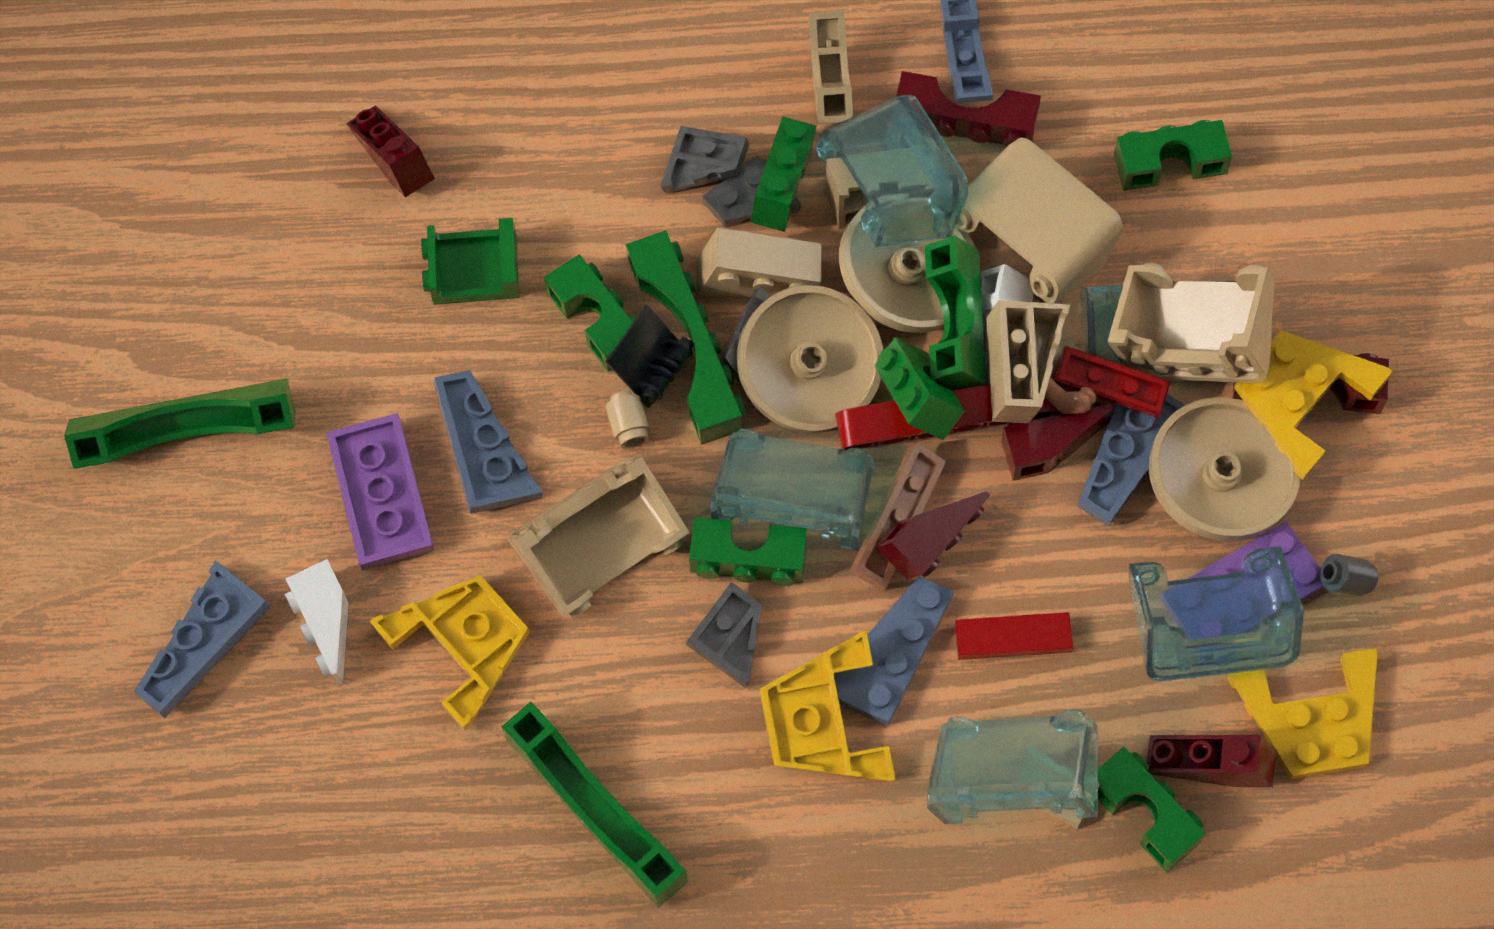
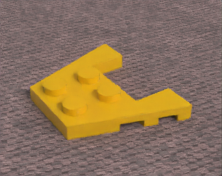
(1295, 382)
(473, 629)
(807, 718)
(1317, 732)

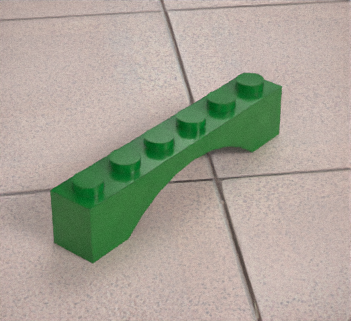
(659, 274)
(237, 410)
(600, 813)

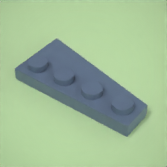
(483, 454)
(1122, 460)
(212, 626)
(896, 652)

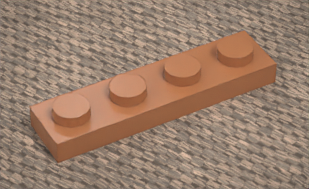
(904, 499)

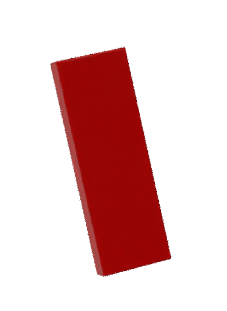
(1112, 381)
(1013, 636)

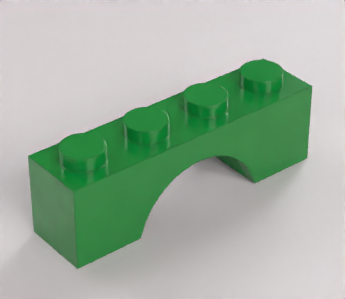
(956, 278)

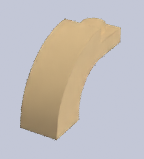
(830, 66)

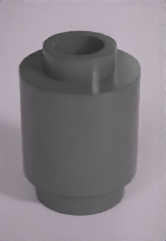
(1348, 575)

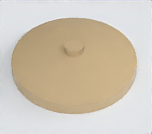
(891, 280)
(809, 357)
(1221, 471)

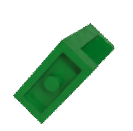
(471, 264)

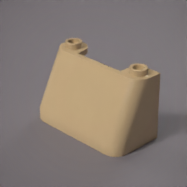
(1043, 218)
(1195, 325)
(598, 534)

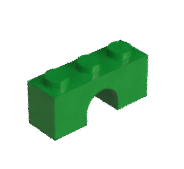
(1199, 145)
(782, 174)
(579, 288)
(919, 398)
(777, 560)
(1175, 831)

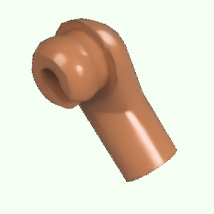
(1070, 402)

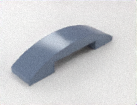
(964, 51)

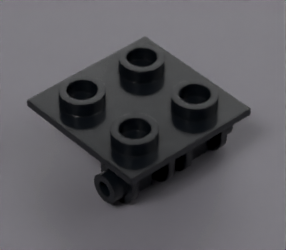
(649, 356)

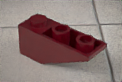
(391, 150)
(1046, 442)
(919, 540)
(1213, 759)

